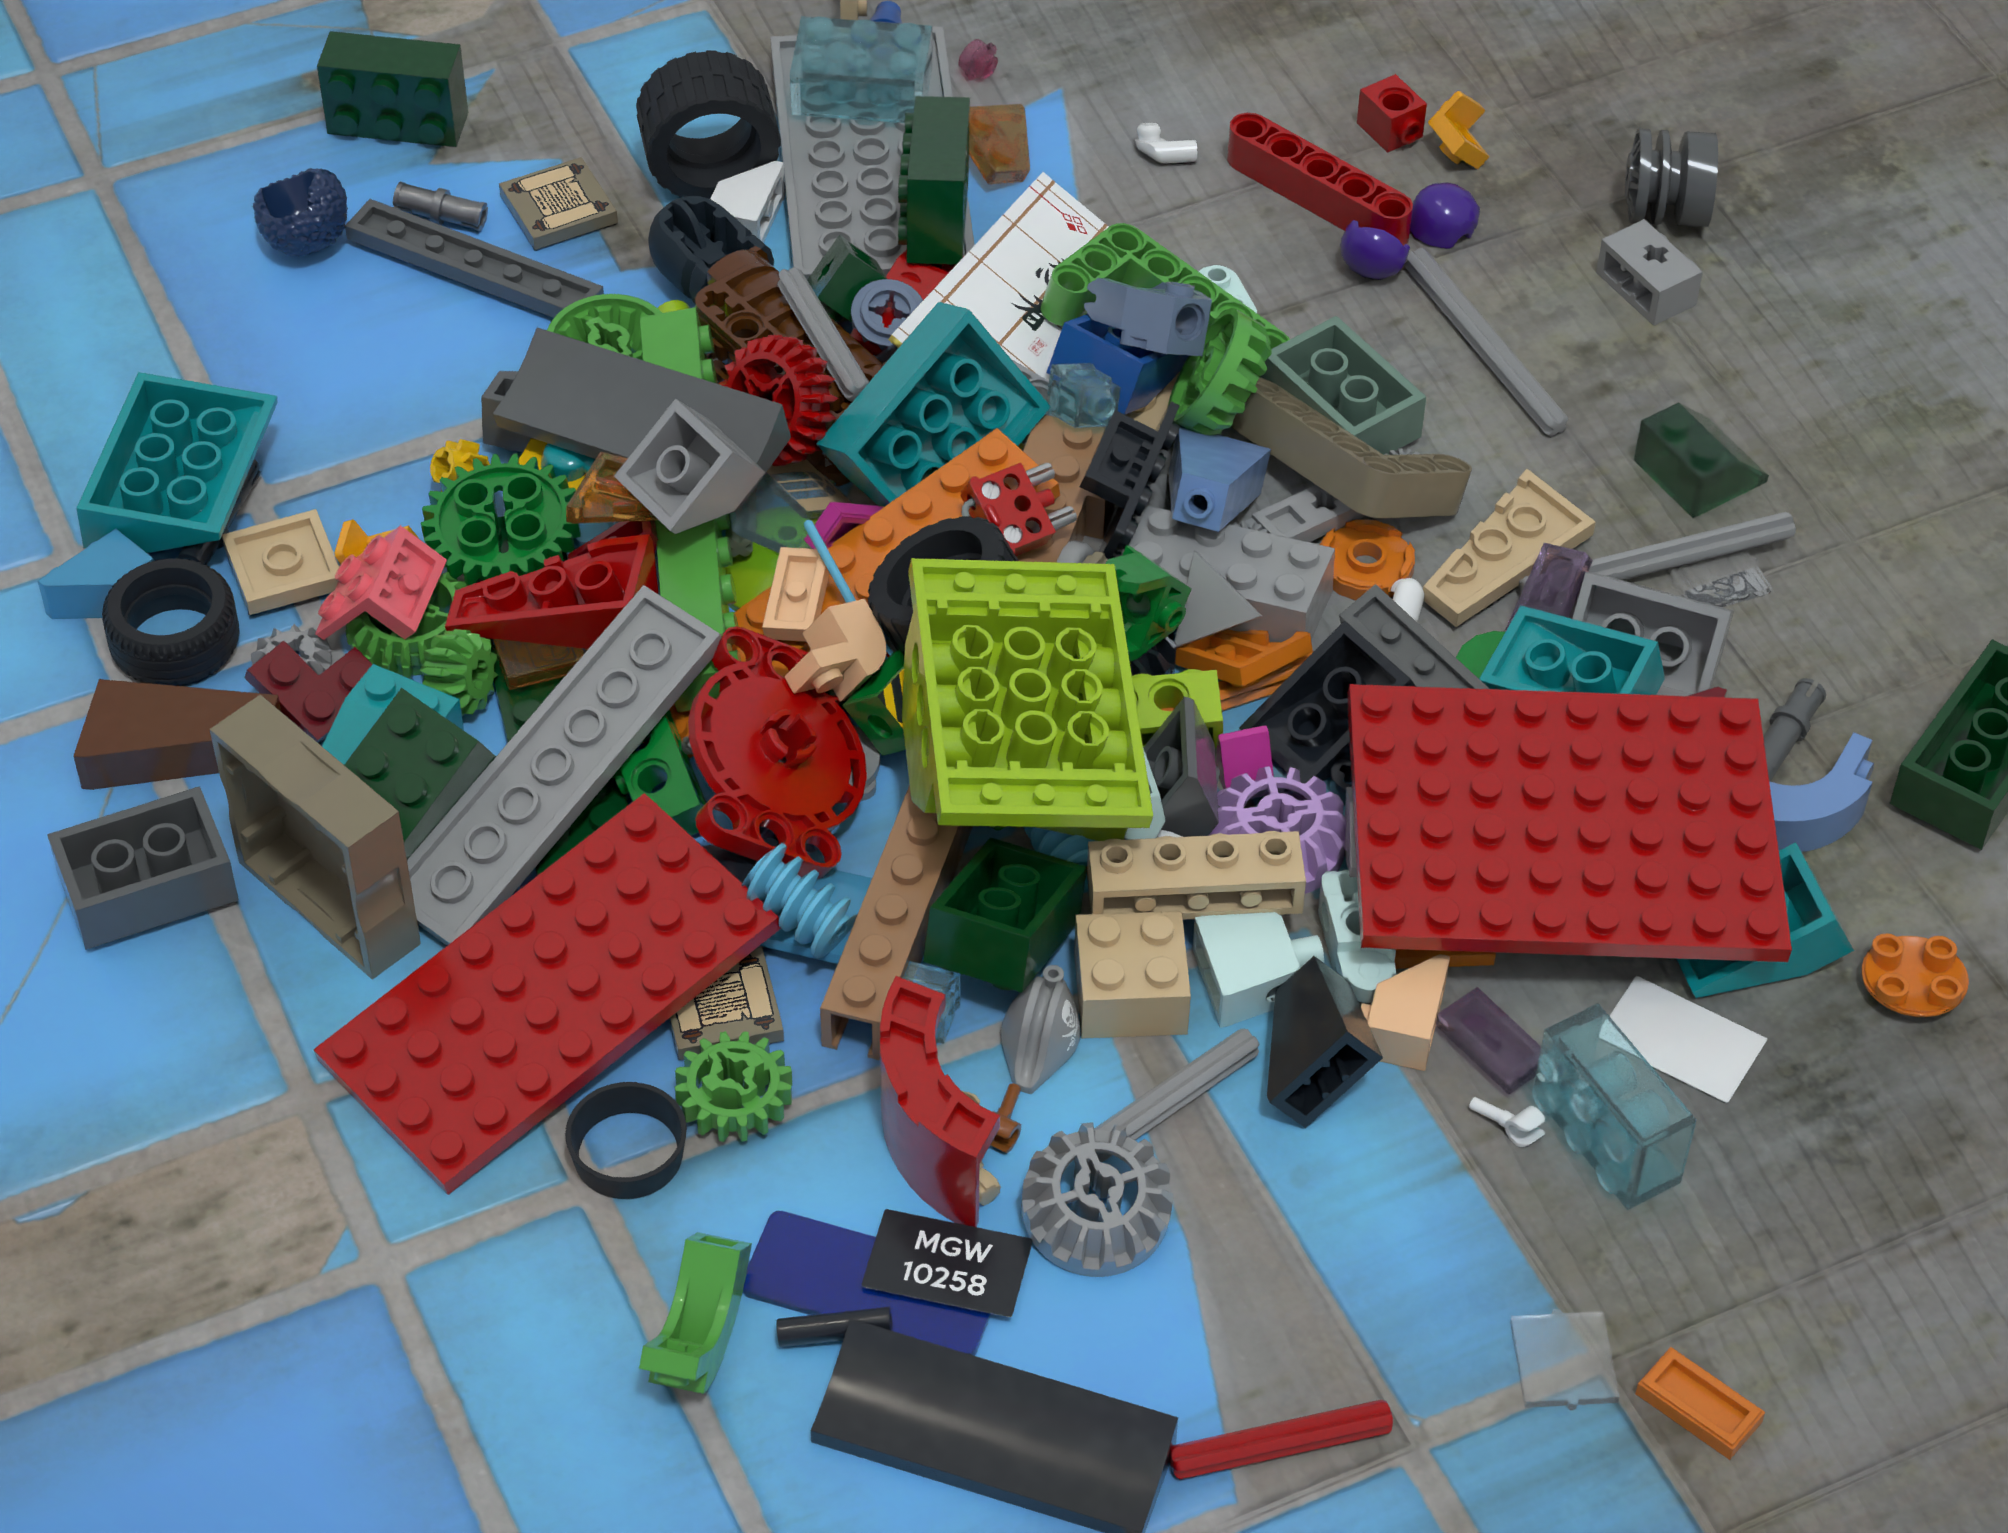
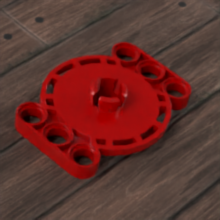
(745, 736)

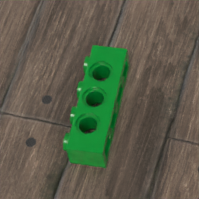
(659, 763)

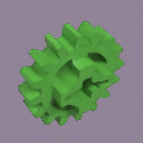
(733, 1086)

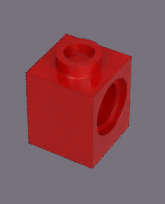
(1391, 113)

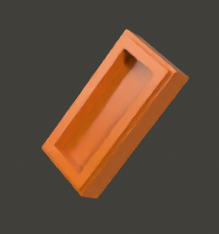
(1700, 1403)

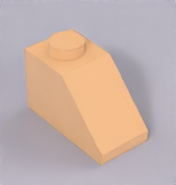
(1407, 1012)

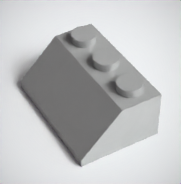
(1687, 630)

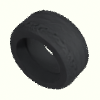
(165, 587)

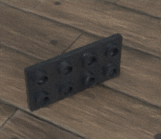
(1122, 466)

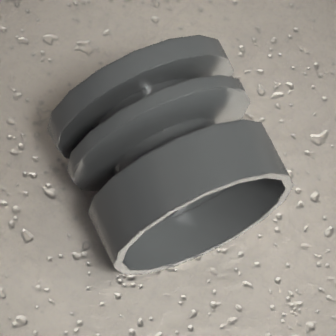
(1672, 177)

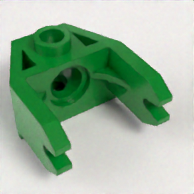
(1149, 600)

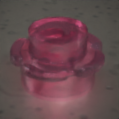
(978, 59)

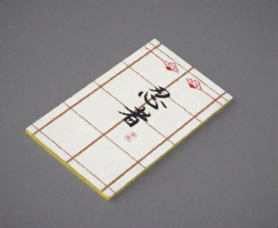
(1010, 270)

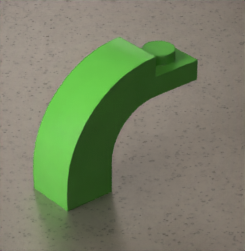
(701, 1314)

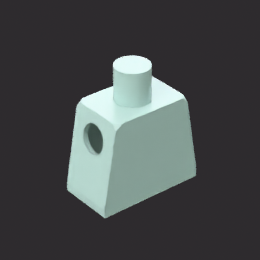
(1247, 961)

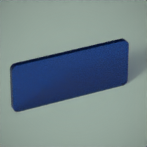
(822, 1270)

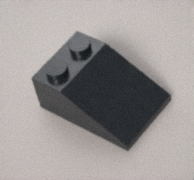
(1310, 708)

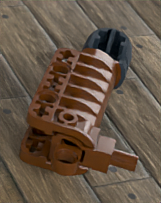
(736, 291)

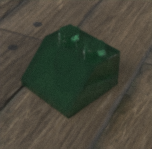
(1694, 460)

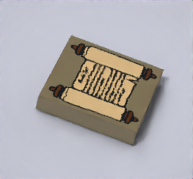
(558, 203)
(733, 1004)

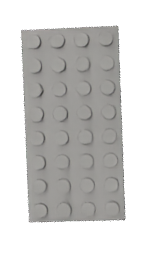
(845, 171)

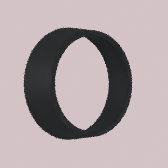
(618, 1099)

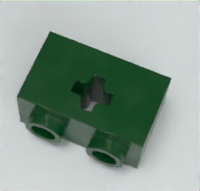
(841, 276)

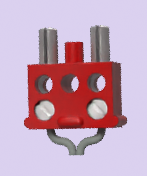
(1015, 507)

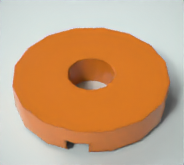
(1371, 539)

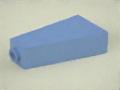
(1214, 478)

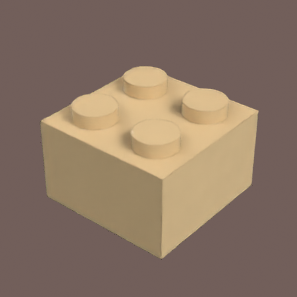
(1132, 974)

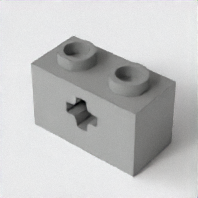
(1649, 272)

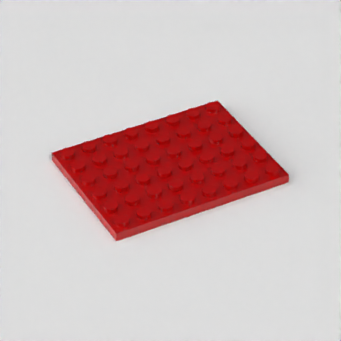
(1564, 824)

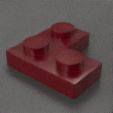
(304, 695)

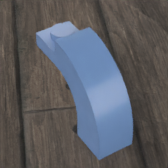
(1828, 807)

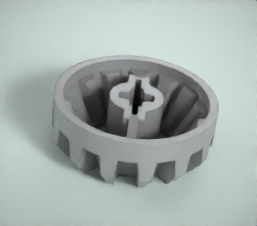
(1095, 1237)

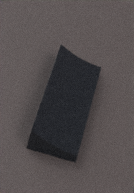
(995, 1430)

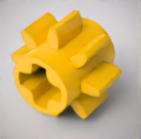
(454, 455)

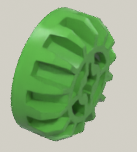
(606, 322)
(1220, 381)

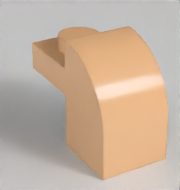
(844, 651)

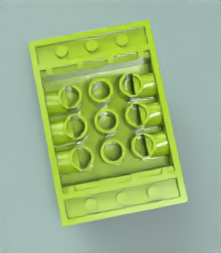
(1022, 698)

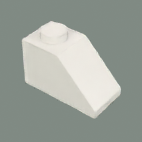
(753, 197)

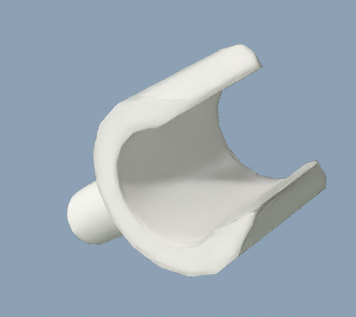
(1520, 1128)

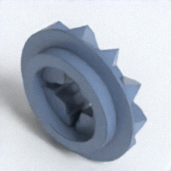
(873, 300)

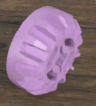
(1316, 817)

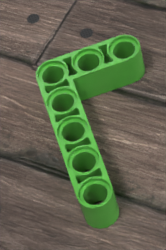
(1136, 260)

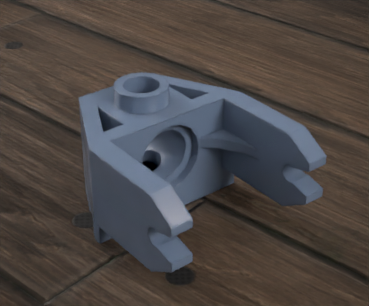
(1159, 319)

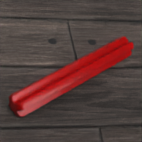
(1281, 1439)

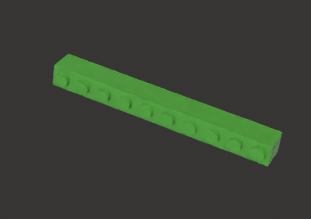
(695, 559)

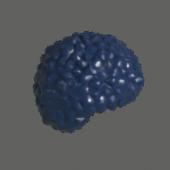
(302, 212)

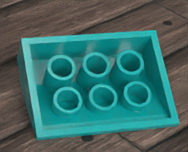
(930, 405)
(174, 463)

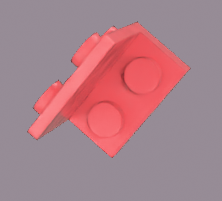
(387, 581)

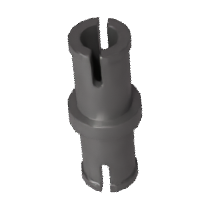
(440, 206)

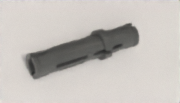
(1791, 723)

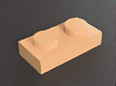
(795, 594)

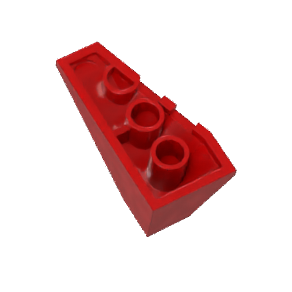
(564, 601)

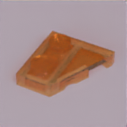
(999, 142)
(603, 497)

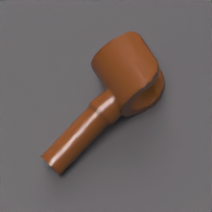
(1009, 1129)

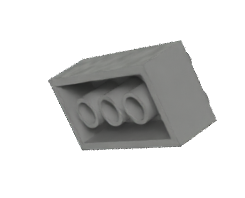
(1276, 574)

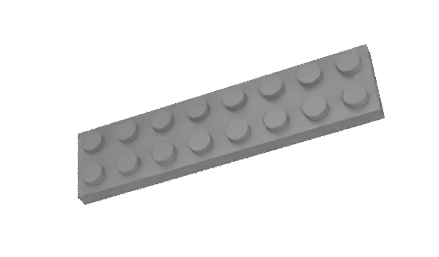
(557, 763)

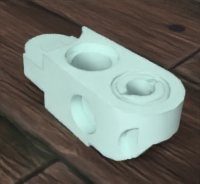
(1341, 928)

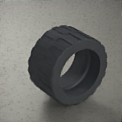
(700, 87)
(948, 539)

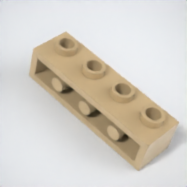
(1198, 874)

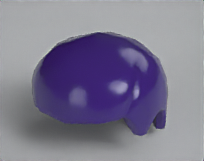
(1444, 215)
(1372, 252)

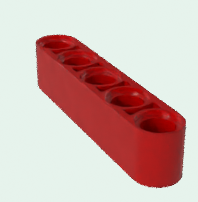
(1315, 177)

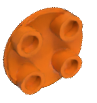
(1915, 974)

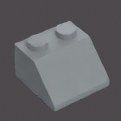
(688, 470)

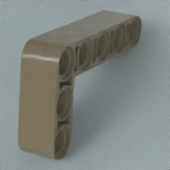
(1348, 466)

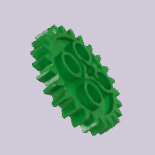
(465, 523)

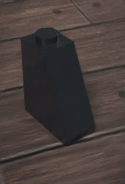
(1317, 1042)

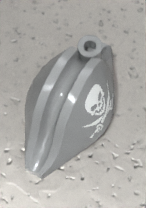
(1040, 1030)

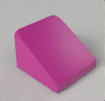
(1243, 753)

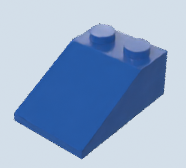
(1136, 370)

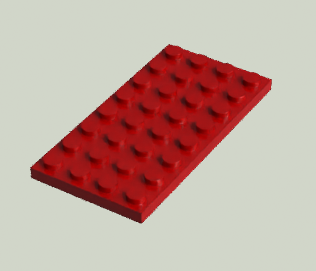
(546, 992)

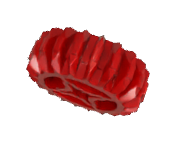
(800, 391)

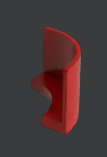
(926, 1119)

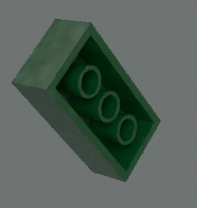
(934, 180)
(1961, 761)

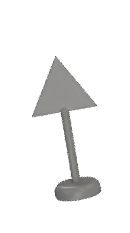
(1210, 606)

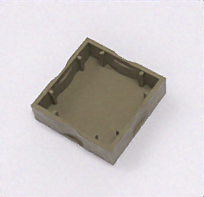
(317, 836)

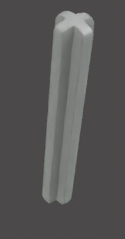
(822, 332)
(1183, 1086)

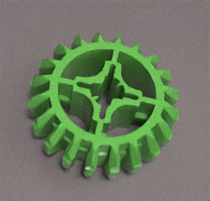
(391, 651)

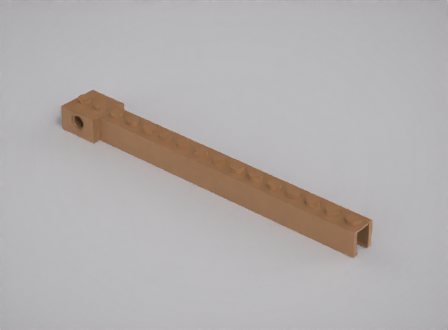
(919, 852)

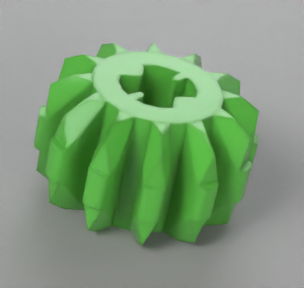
(461, 667)

